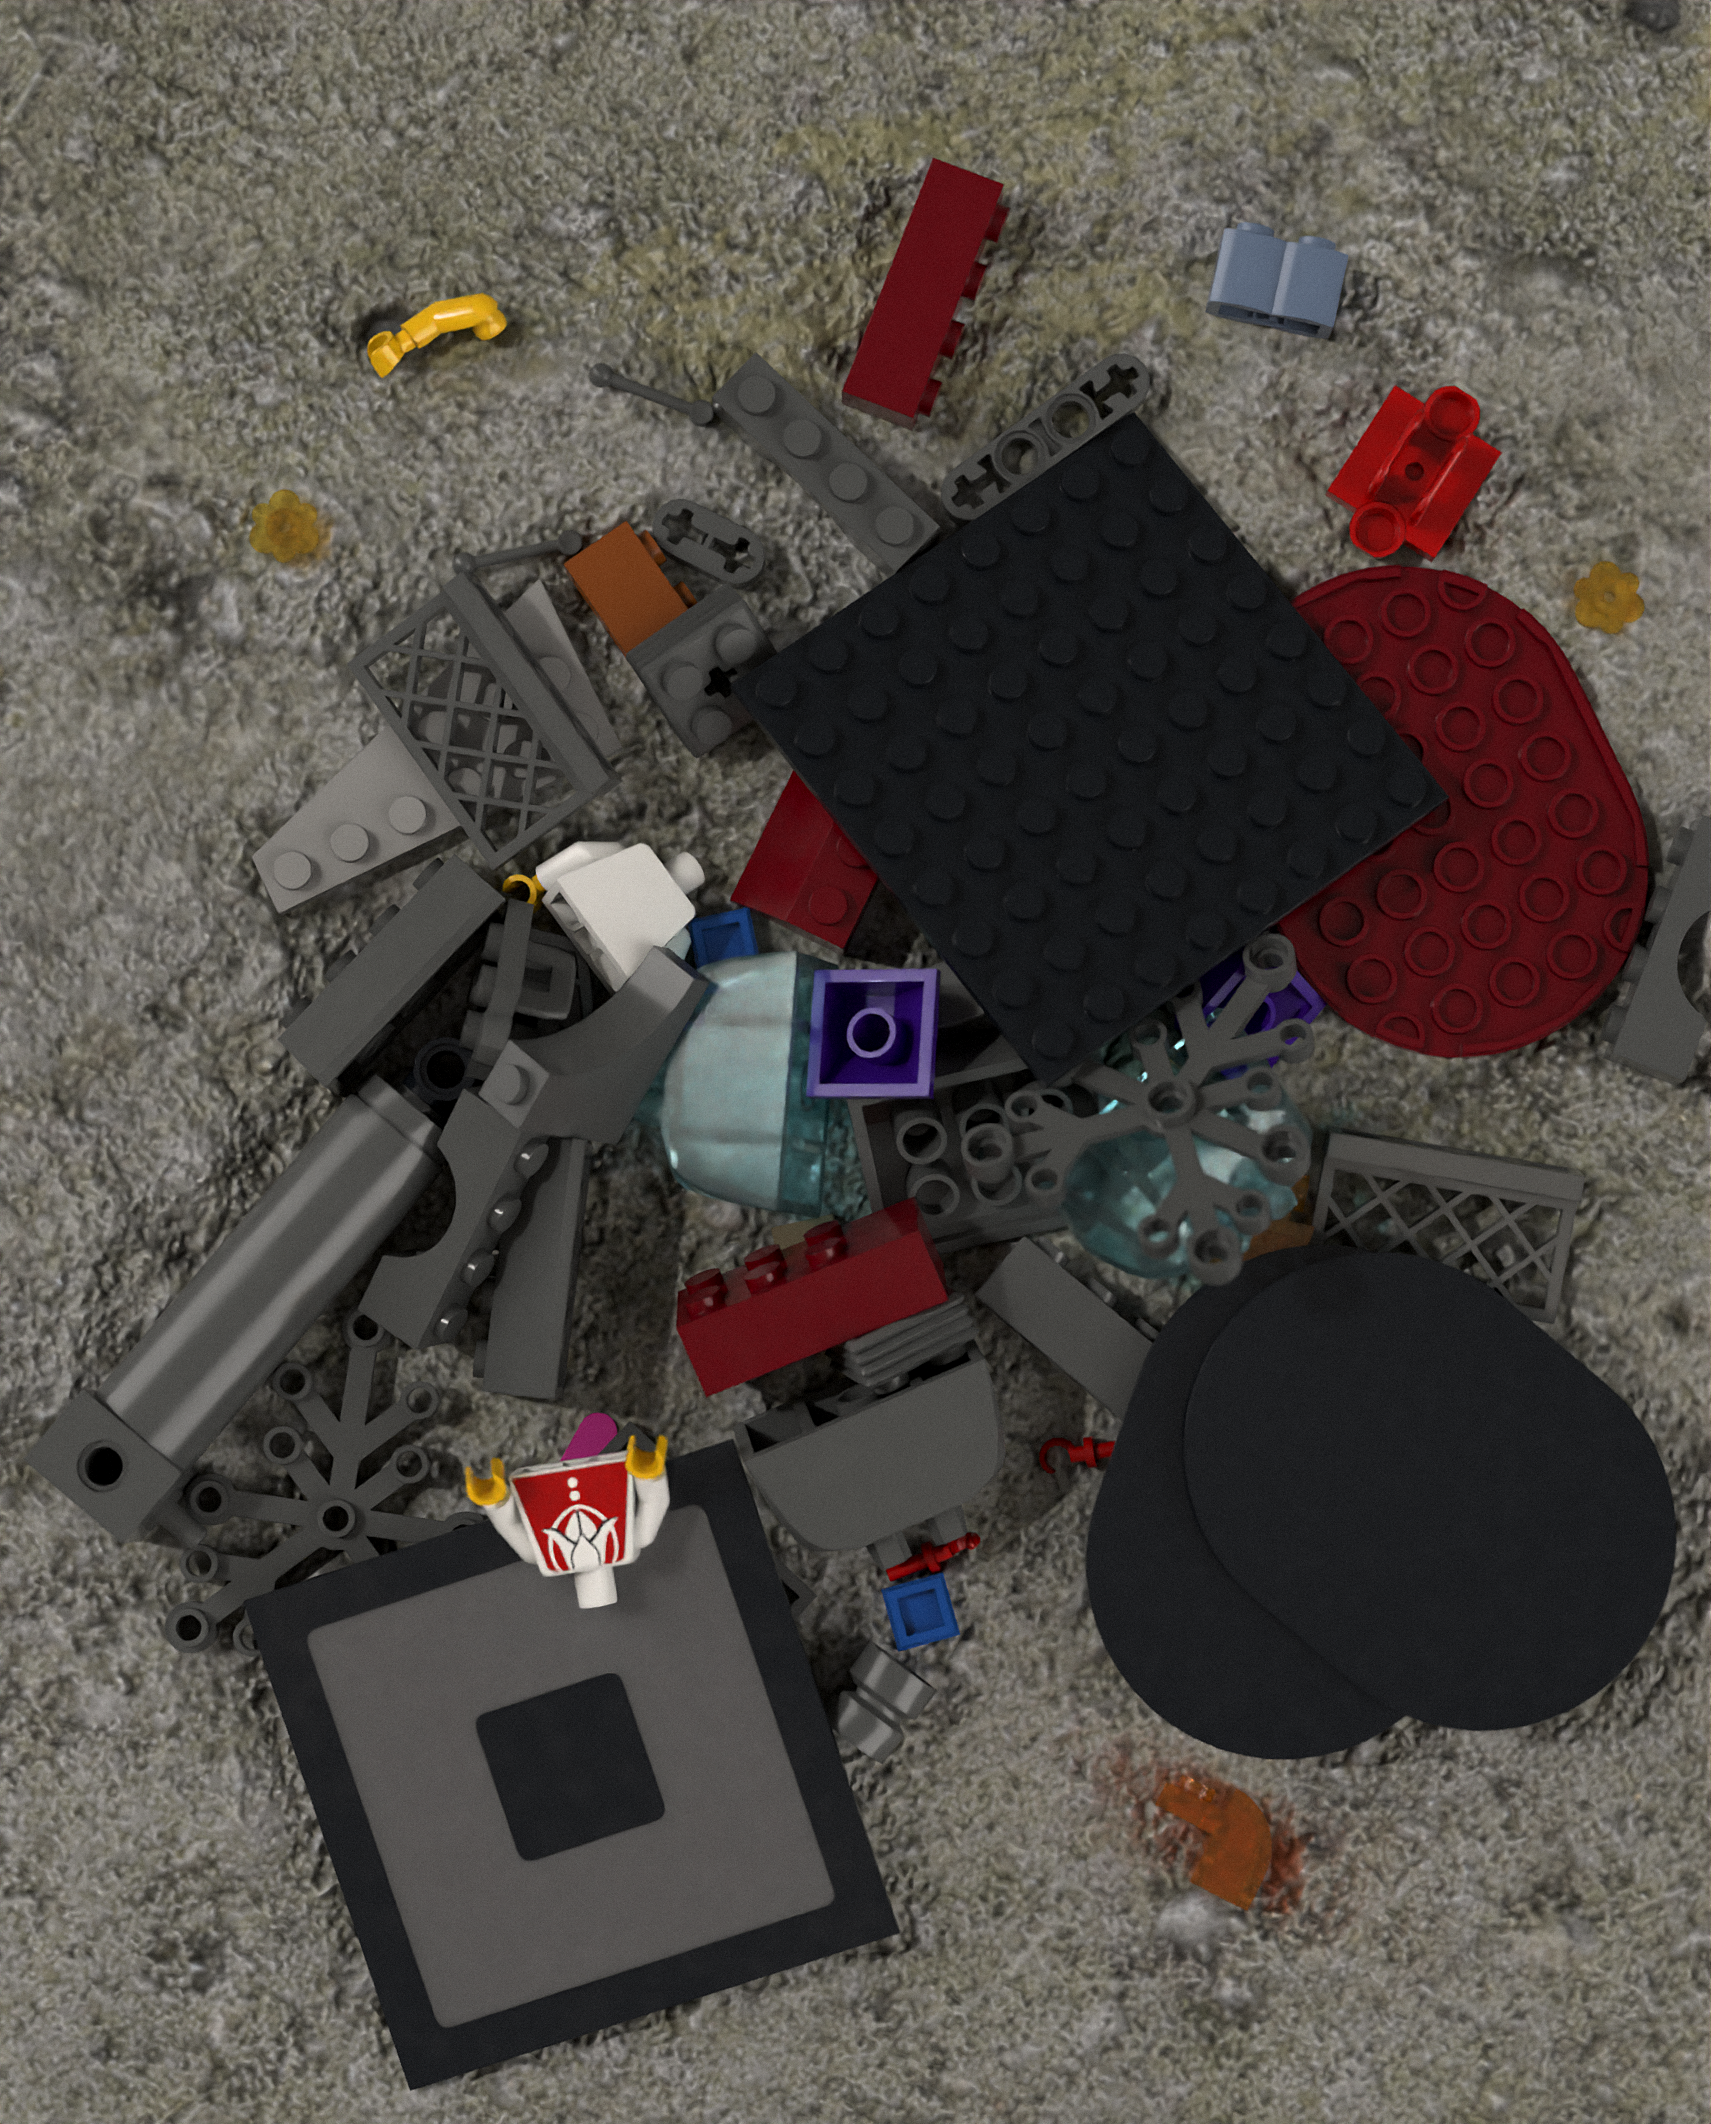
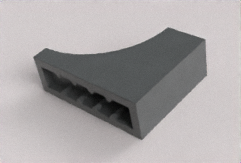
(599, 1069)

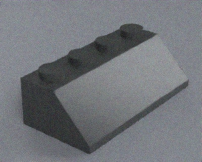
(394, 975)
(537, 1280)

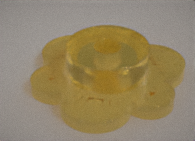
(282, 509)
(1595, 610)

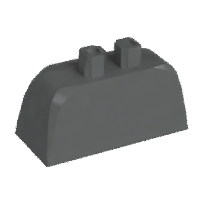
(866, 1465)

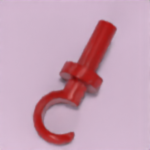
(1089, 1452)
(932, 1556)

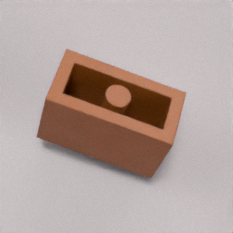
(626, 587)

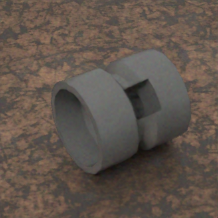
(877, 1702)

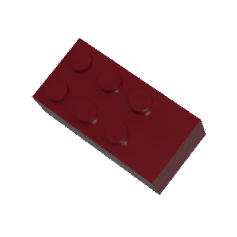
(809, 1295)

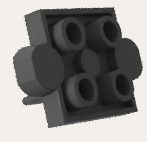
(501, 990)

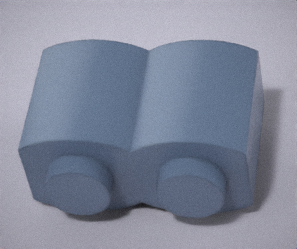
(1277, 281)

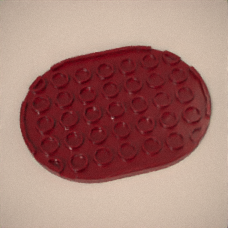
(1534, 871)

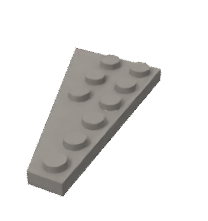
(383, 800)

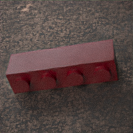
(924, 294)

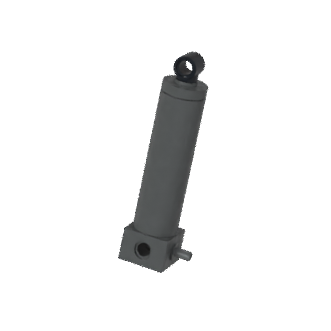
(250, 1304)

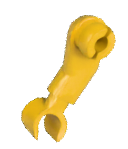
(440, 317)

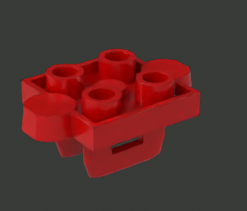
(1413, 472)

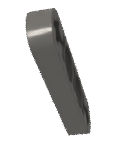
(1040, 434)

